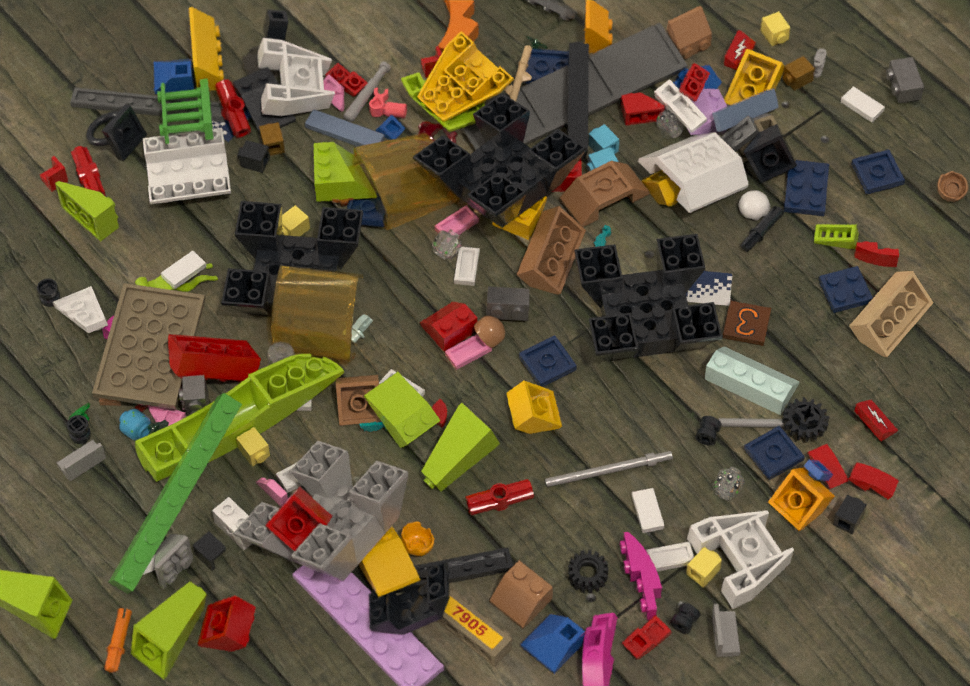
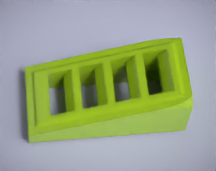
(836, 241)

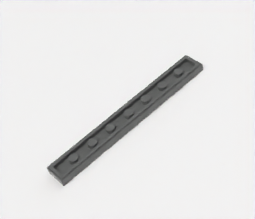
(140, 103)

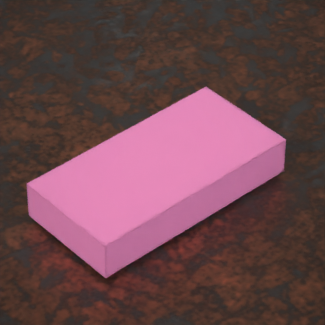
(458, 221)
(467, 351)

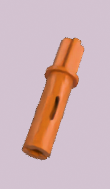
(115, 649)

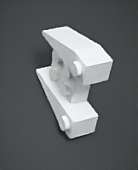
(300, 78)
(747, 548)

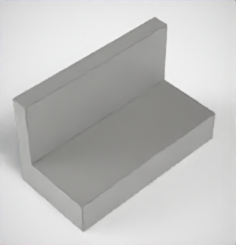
(81, 460)
(725, 633)

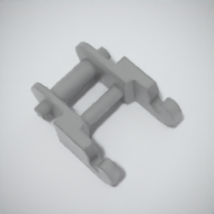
(819, 62)

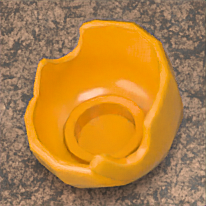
(417, 539)

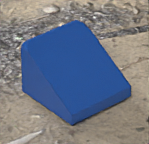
(391, 128)

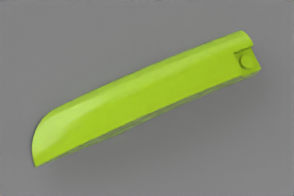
(265, 400)

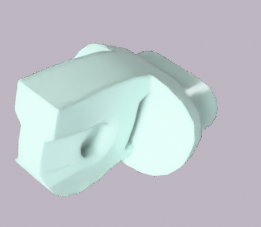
(359, 327)

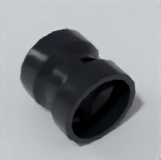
(48, 292)
(78, 429)
(708, 430)
(685, 618)

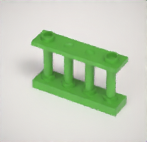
(203, 114)

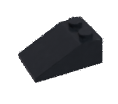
(251, 90)

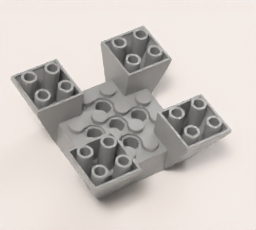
(358, 511)

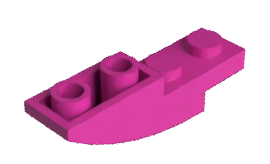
(643, 571)
(597, 646)

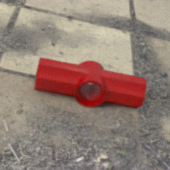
(232, 108)
(87, 170)
(511, 494)

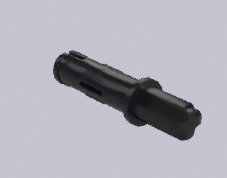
(757, 234)

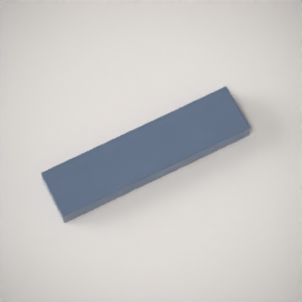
(752, 106)
(342, 129)

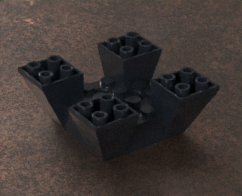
(503, 173)
(261, 234)
(647, 309)

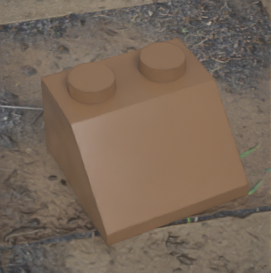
(690, 32)
(351, 401)
(521, 594)

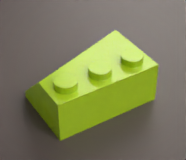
(337, 176)

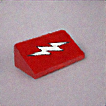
(737, 50)
(875, 419)

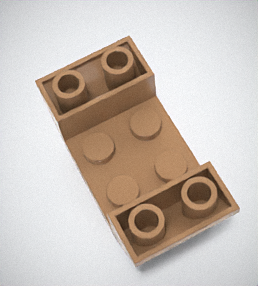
(601, 188)

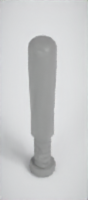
(357, 105)

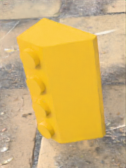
(205, 48)

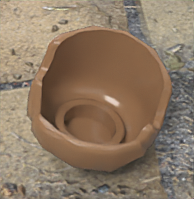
(952, 186)
(490, 330)

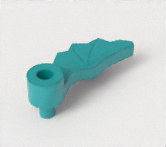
(600, 239)
(372, 426)

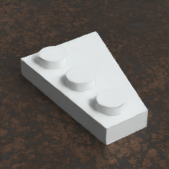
(82, 310)

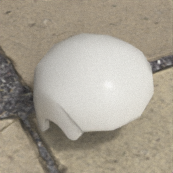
(754, 205)

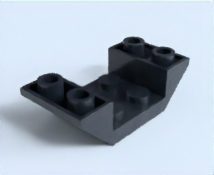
(412, 608)

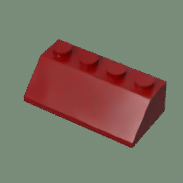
(212, 357)

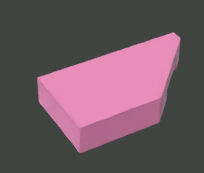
(331, 84)
(171, 415)
(274, 490)

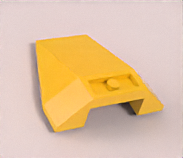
(461, 79)

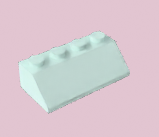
(750, 379)

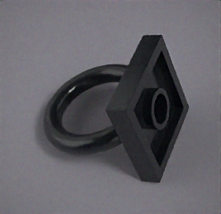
(121, 133)

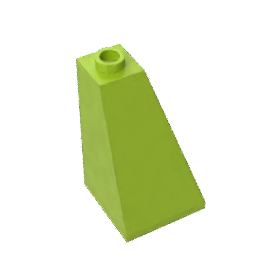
(458, 449)
(35, 600)
(165, 630)

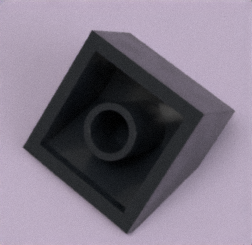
(770, 154)

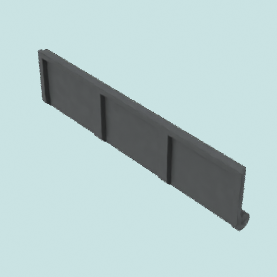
(613, 72)

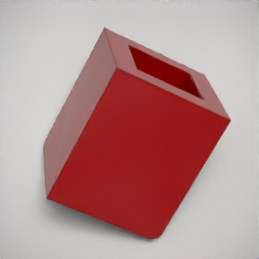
(429, 62)
(54, 174)

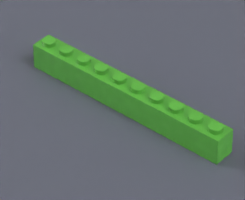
(175, 493)

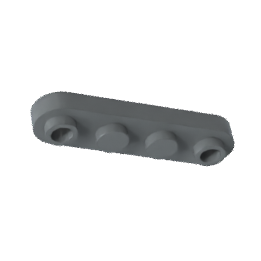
(552, 5)

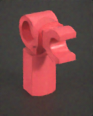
(379, 107)

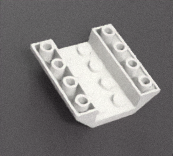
(186, 166)
(702, 169)

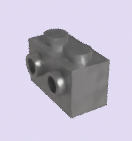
(905, 80)
(508, 303)
(194, 394)

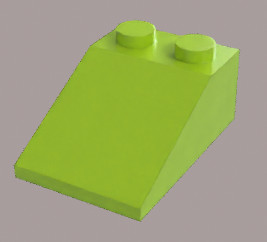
(89, 208)
(401, 409)

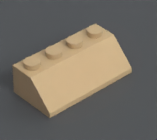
(891, 313)

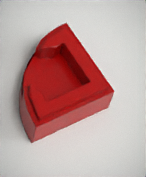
(441, 411)

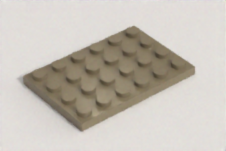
(137, 350)

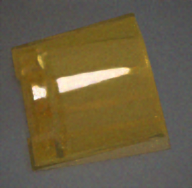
(400, 181)
(315, 311)

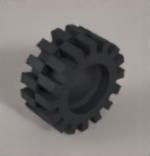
(588, 560)

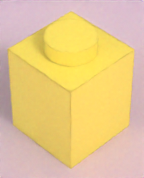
(775, 29)
(295, 222)
(253, 446)
(704, 566)

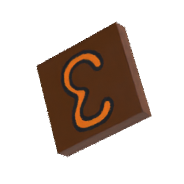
(746, 323)

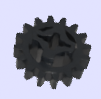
(815, 423)

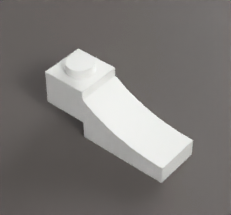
(680, 106)

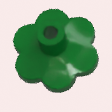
(82, 411)

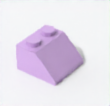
(708, 102)

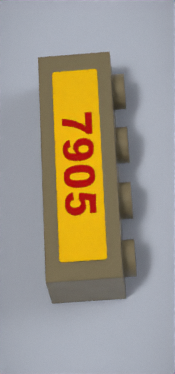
(475, 629)

